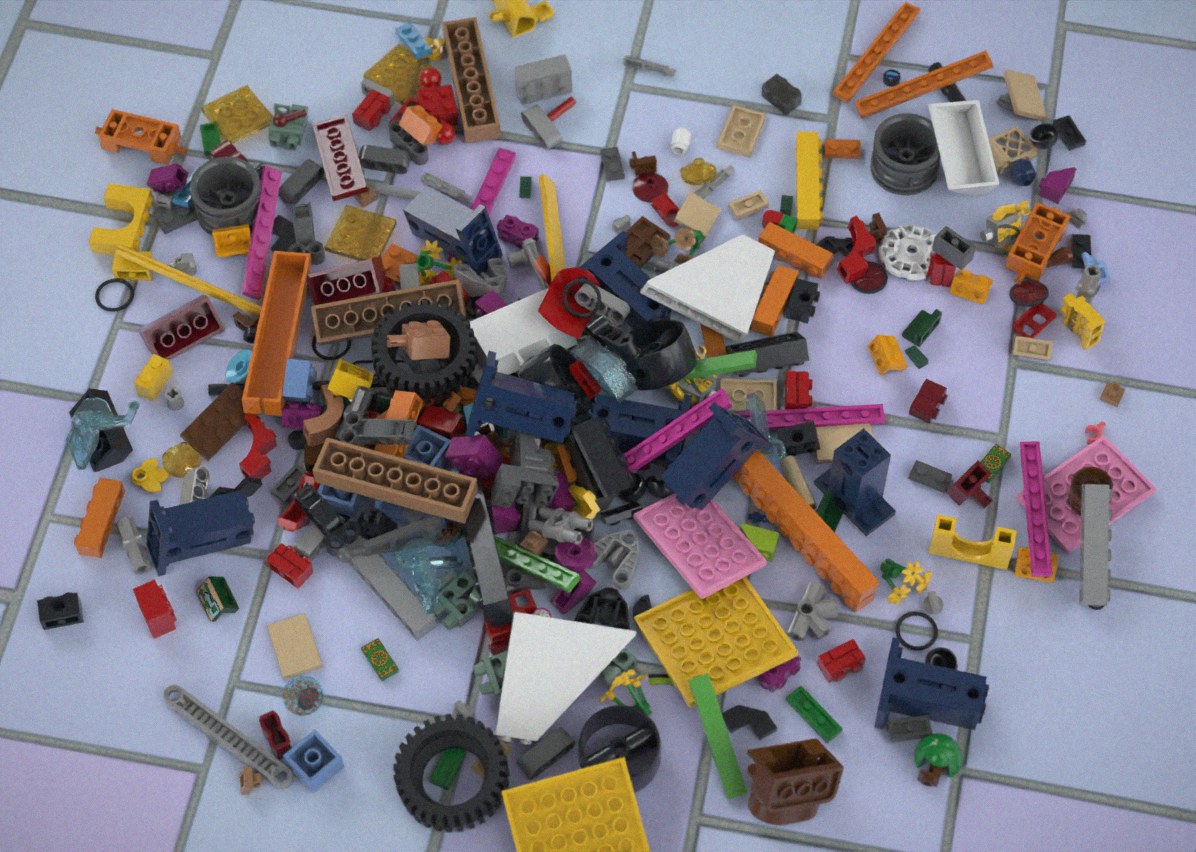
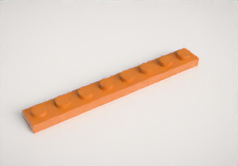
(876, 52)
(923, 84)

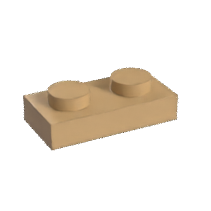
(748, 204)
(1032, 347)

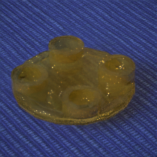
(698, 172)
(180, 460)

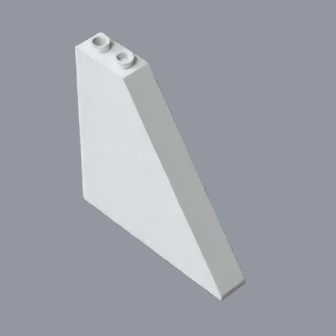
(717, 286)
(548, 669)

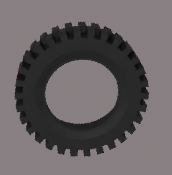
(425, 385)
(435, 739)

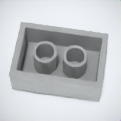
(543, 79)

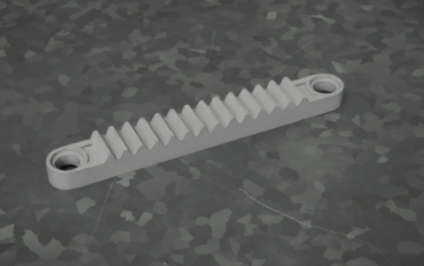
(228, 736)

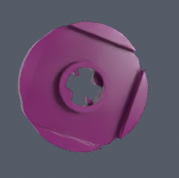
(576, 562)

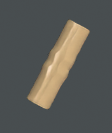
(796, 479)

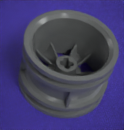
(901, 171)
(230, 208)

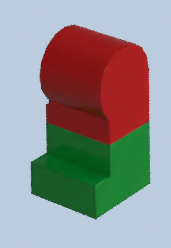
(782, 220)

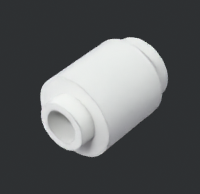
(680, 141)

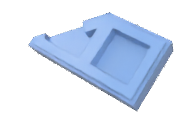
(1089, 260)

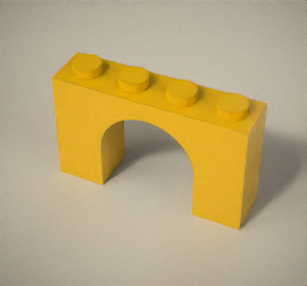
(129, 199)
(991, 553)

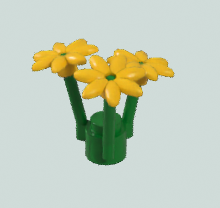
(426, 261)
(892, 570)
(626, 681)

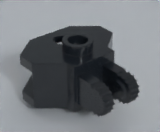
(375, 524)

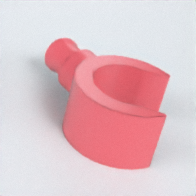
(1095, 429)

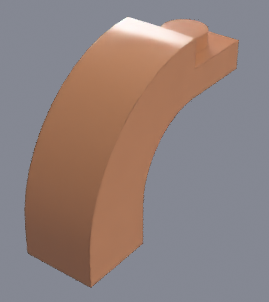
(327, 424)

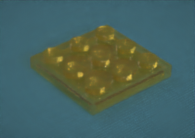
(398, 72)
(238, 114)
(360, 234)

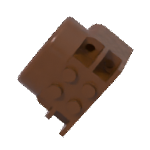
(792, 781)

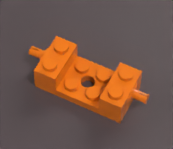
(157, 138)
(1030, 255)

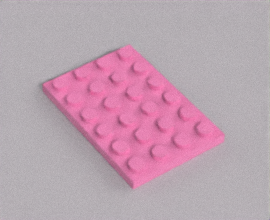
(1129, 490)
(700, 543)

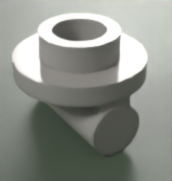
(1005, 102)
(1078, 217)
(622, 224)
(932, 603)
(463, 709)

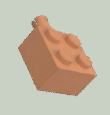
(422, 340)

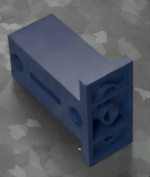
(457, 228)
(624, 280)
(520, 405)
(636, 421)
(713, 457)
(859, 481)
(197, 528)
(930, 690)

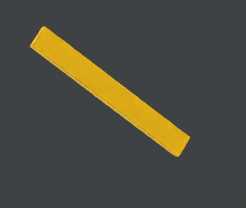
(552, 225)

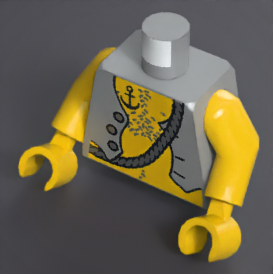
(1005, 225)
(699, 387)

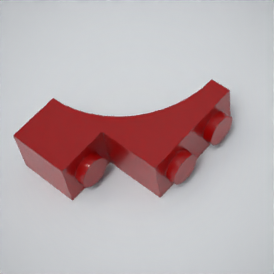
(854, 265)
(257, 463)
(294, 517)

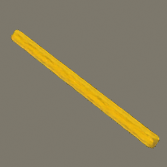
(188, 280)

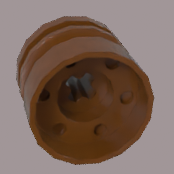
(1086, 475)

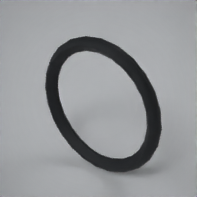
(593, 286)
(118, 308)
(333, 357)
(922, 615)

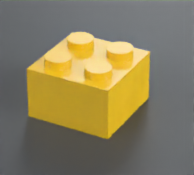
(347, 378)

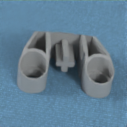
(480, 285)
(629, 565)

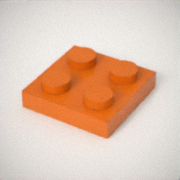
(393, 258)

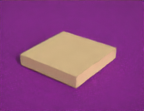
(697, 214)

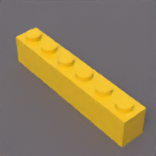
(807, 180)

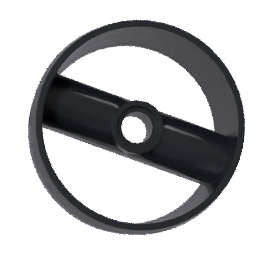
(665, 354)
(553, 369)
(633, 743)

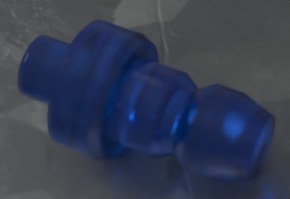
(756, 517)

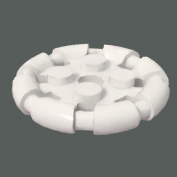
(902, 256)

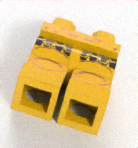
(1082, 320)

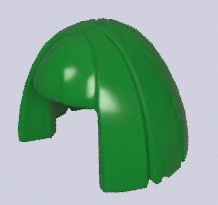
(940, 752)

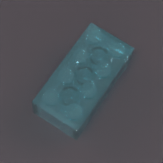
(606, 369)

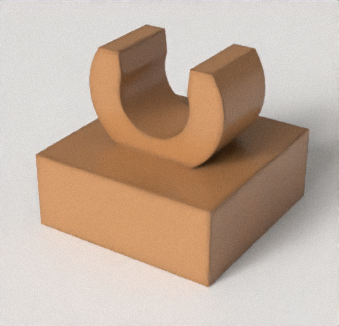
(366, 198)
(1112, 393)
(534, 542)
(249, 780)

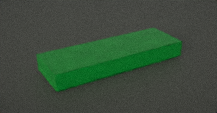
(814, 714)

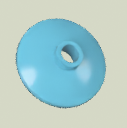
(238, 366)

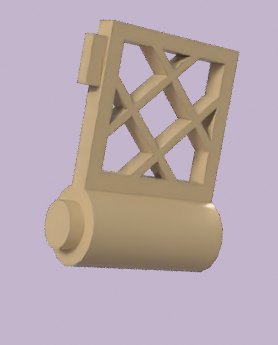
(999, 152)

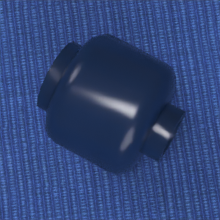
(1022, 172)

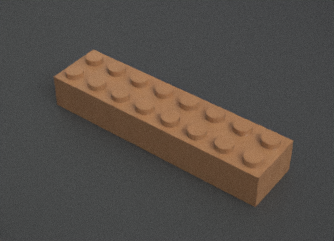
(471, 80)
(359, 316)
(395, 480)

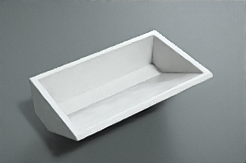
(964, 147)
(516, 333)

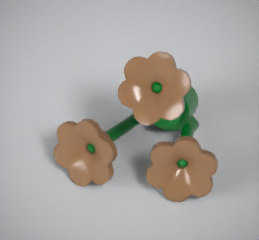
(684, 239)

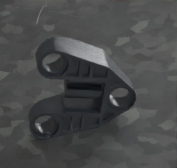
(589, 609)

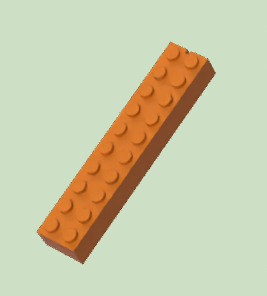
(277, 332)
(807, 531)

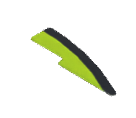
(656, 679)

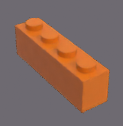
(796, 250)
(774, 300)
(402, 406)
(99, 517)

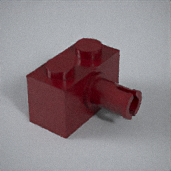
(970, 485)

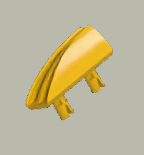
(516, 15)

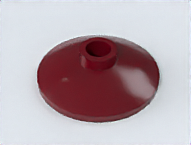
(649, 186)

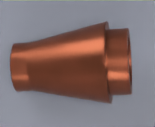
(1060, 257)

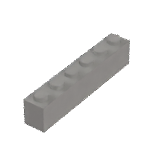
(1094, 544)
(392, 592)

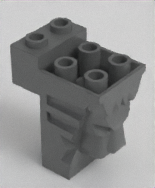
(527, 477)

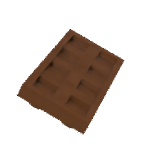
(639, 239)
(217, 423)

